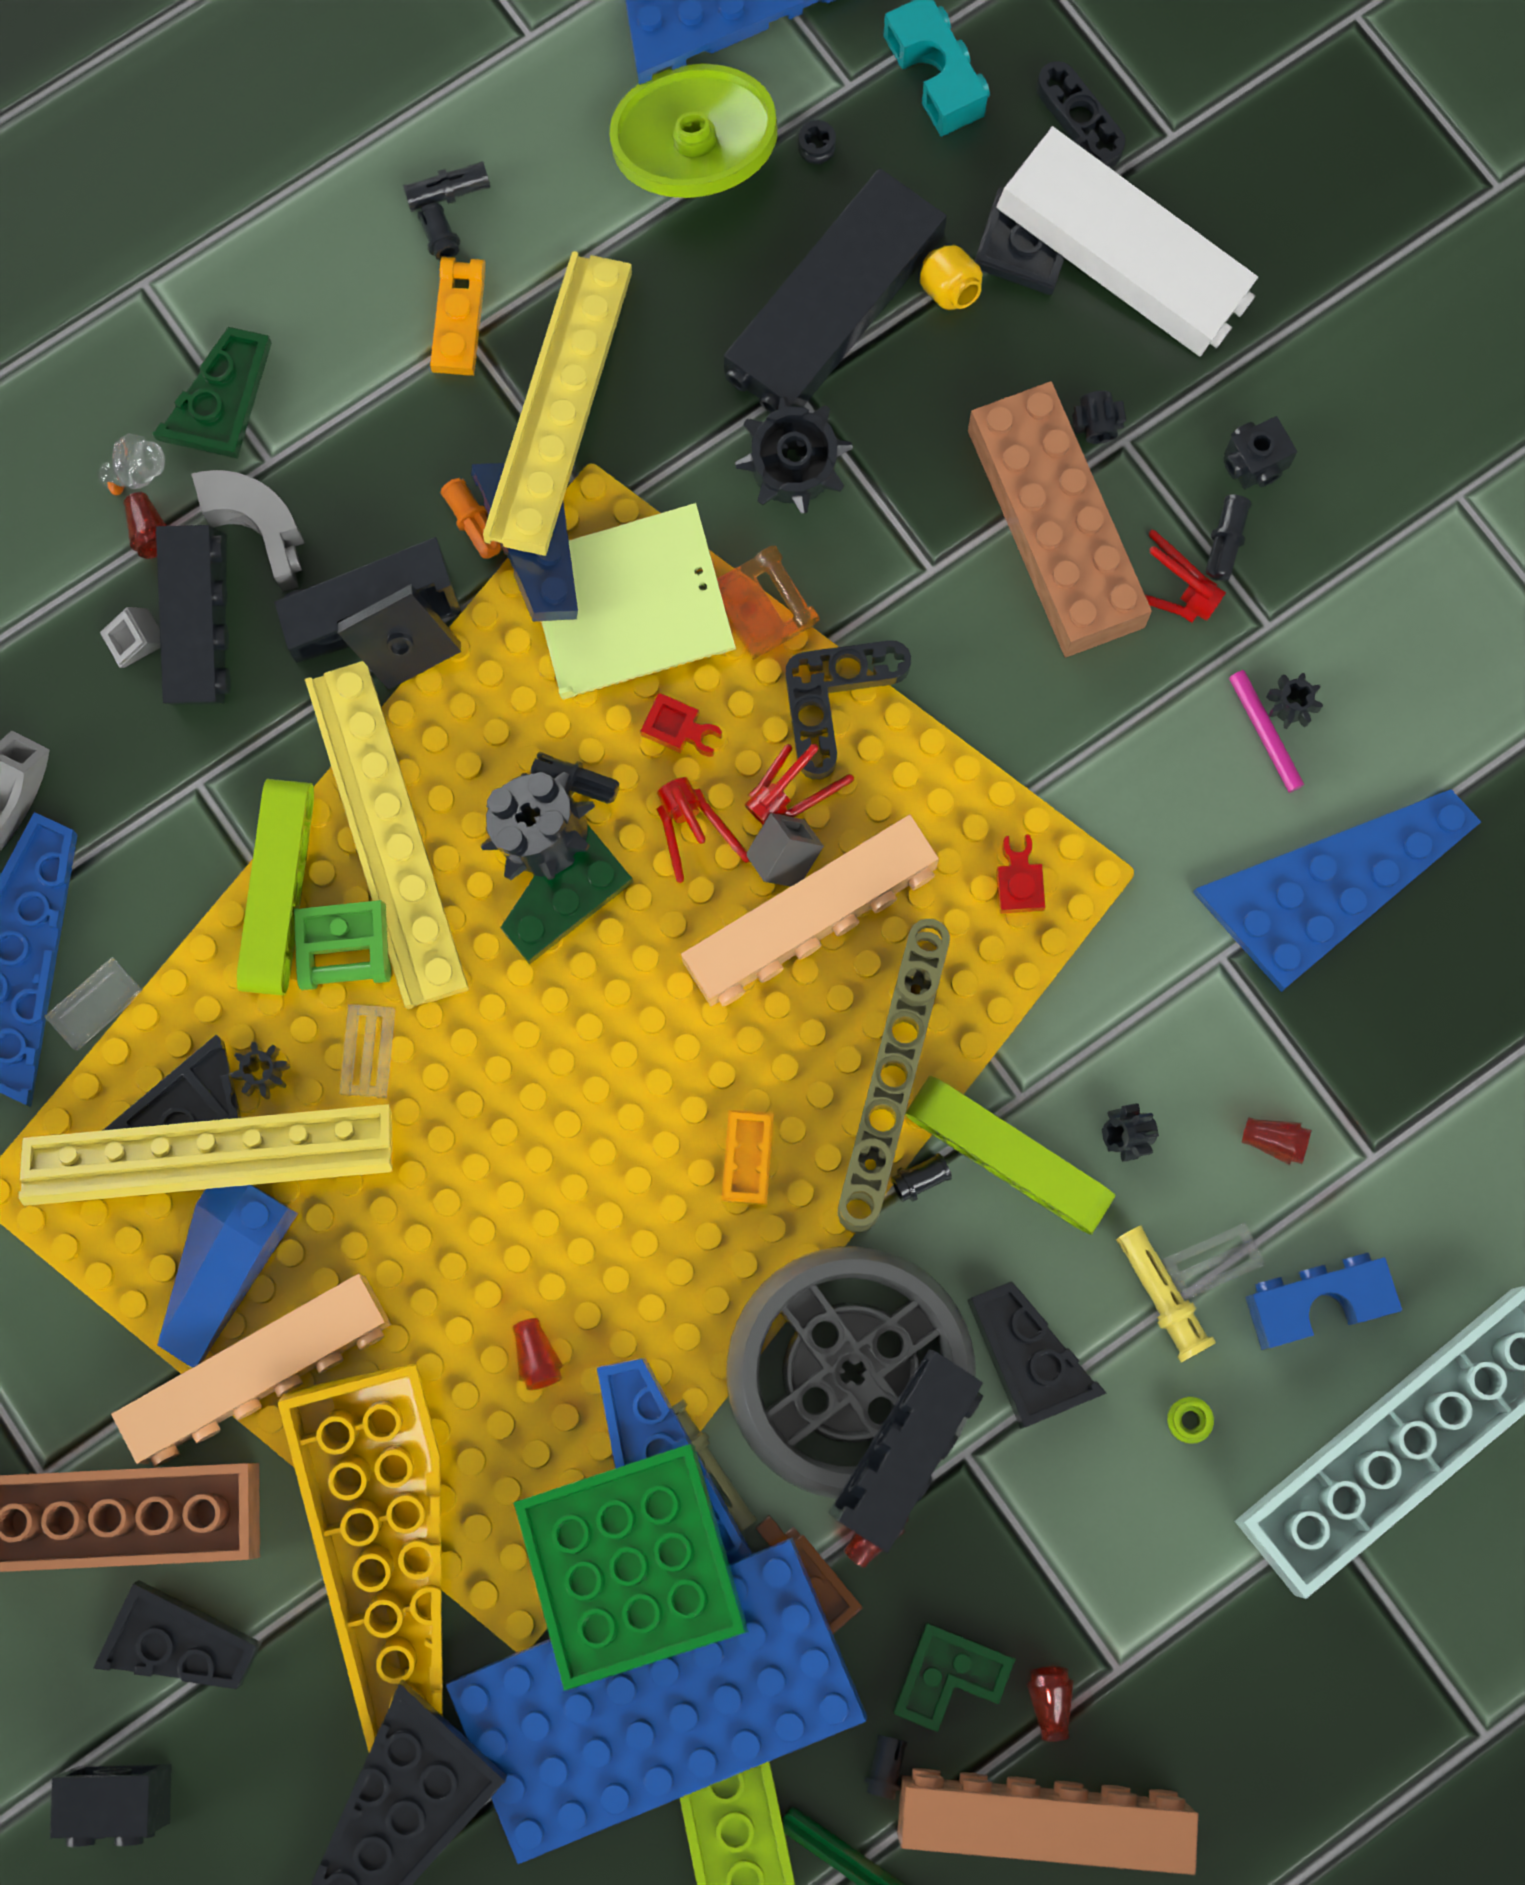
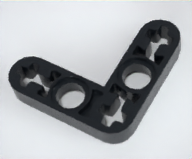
(1080, 96)
(817, 691)

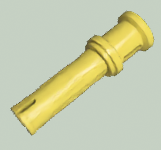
(1174, 1312)

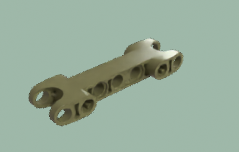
(917, 968)

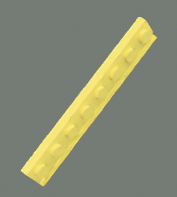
(558, 404)
(387, 834)
(206, 1155)

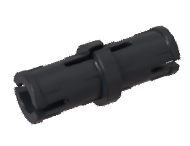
(447, 186)

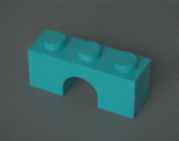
(923, 35)

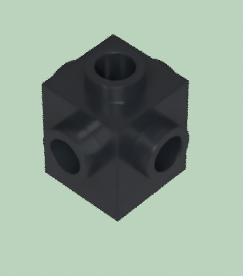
(1259, 453)

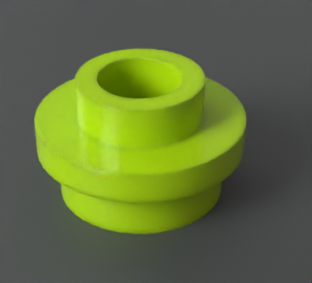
(1204, 1416)

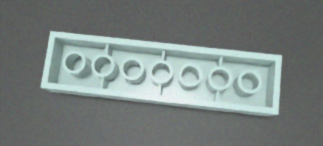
(1395, 1451)

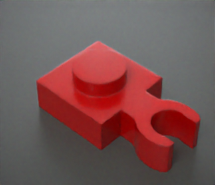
(675, 723)
(1020, 884)

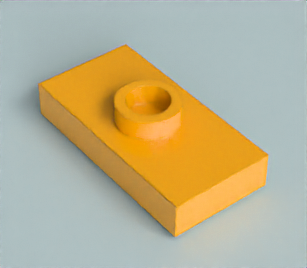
(747, 1157)

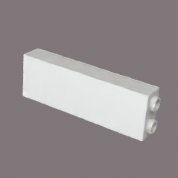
(1127, 242)

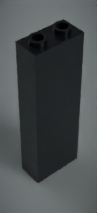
(834, 293)

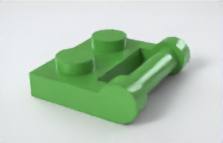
(341, 930)

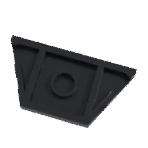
(191, 1093)

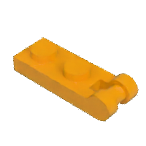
(457, 317)

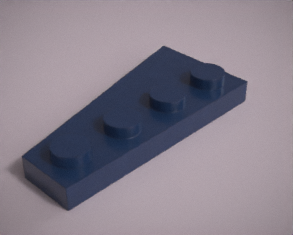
(542, 580)

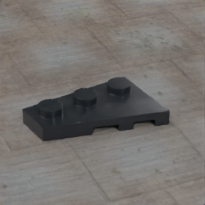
(1029, 1359)
(175, 1640)

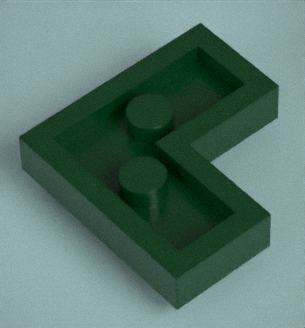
(947, 1662)

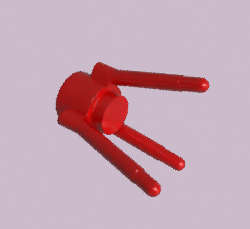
(1201, 594)
(770, 798)
(682, 804)

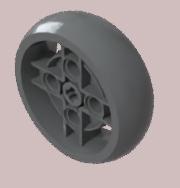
(845, 1417)

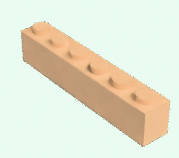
(810, 911)
(251, 1370)

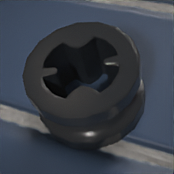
(824, 133)

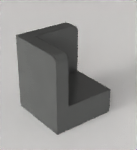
(784, 850)

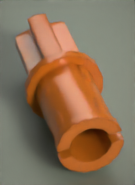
(469, 515)

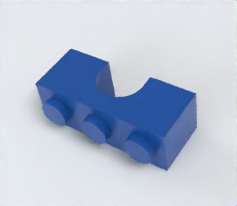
(1361, 1289)

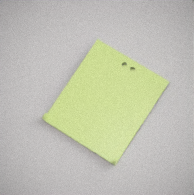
(639, 603)

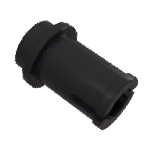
(438, 231)
(920, 1177)
(886, 1767)

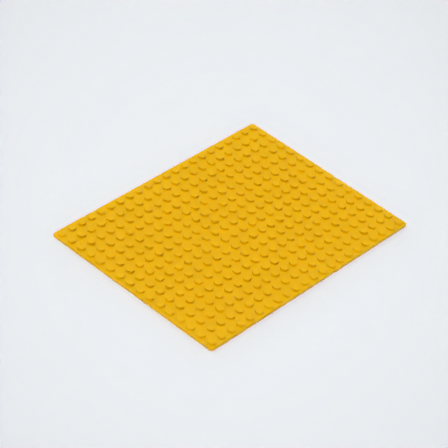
(578, 1106)

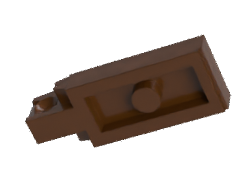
(833, 1595)

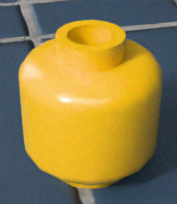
(951, 277)

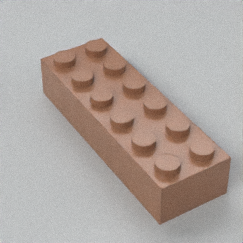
(1058, 519)
(129, 1517)
(1047, 1823)

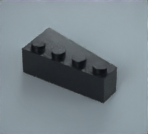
(193, 614)
(313, 614)
(907, 1450)

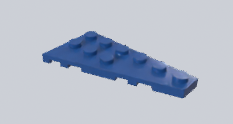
(674, 30)

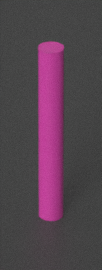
(1266, 731)

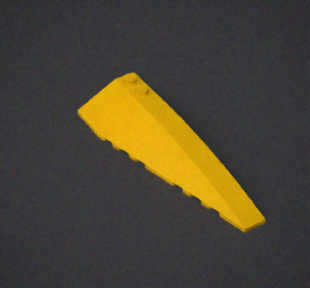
(375, 1521)

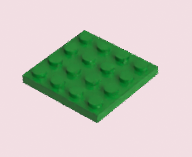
(630, 1567)

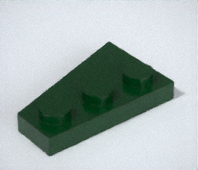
(221, 398)
(557, 906)

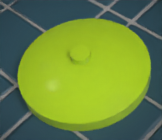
(693, 130)

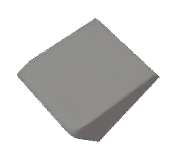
(132, 635)

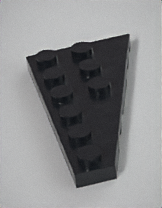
(408, 1799)

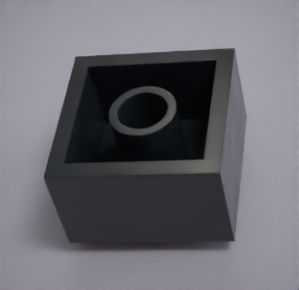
(110, 1802)

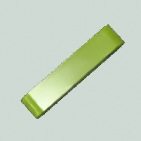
(275, 887)
(1010, 1155)

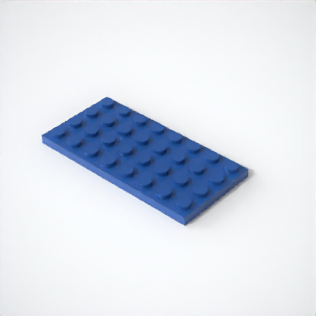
(663, 1728)

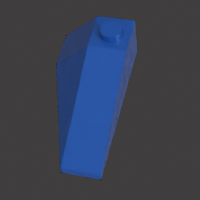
(222, 1257)

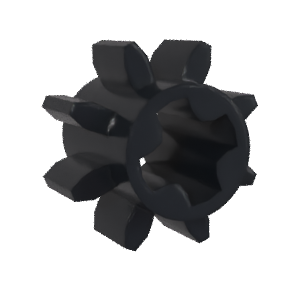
(1099, 417)
(1294, 689)
(250, 1063)
(1130, 1132)

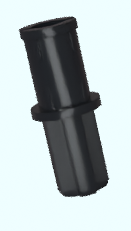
(1228, 537)
(581, 781)

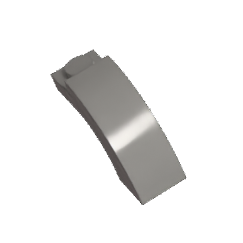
(244, 501)
(21, 775)

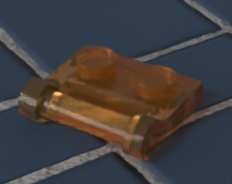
(752, 611)

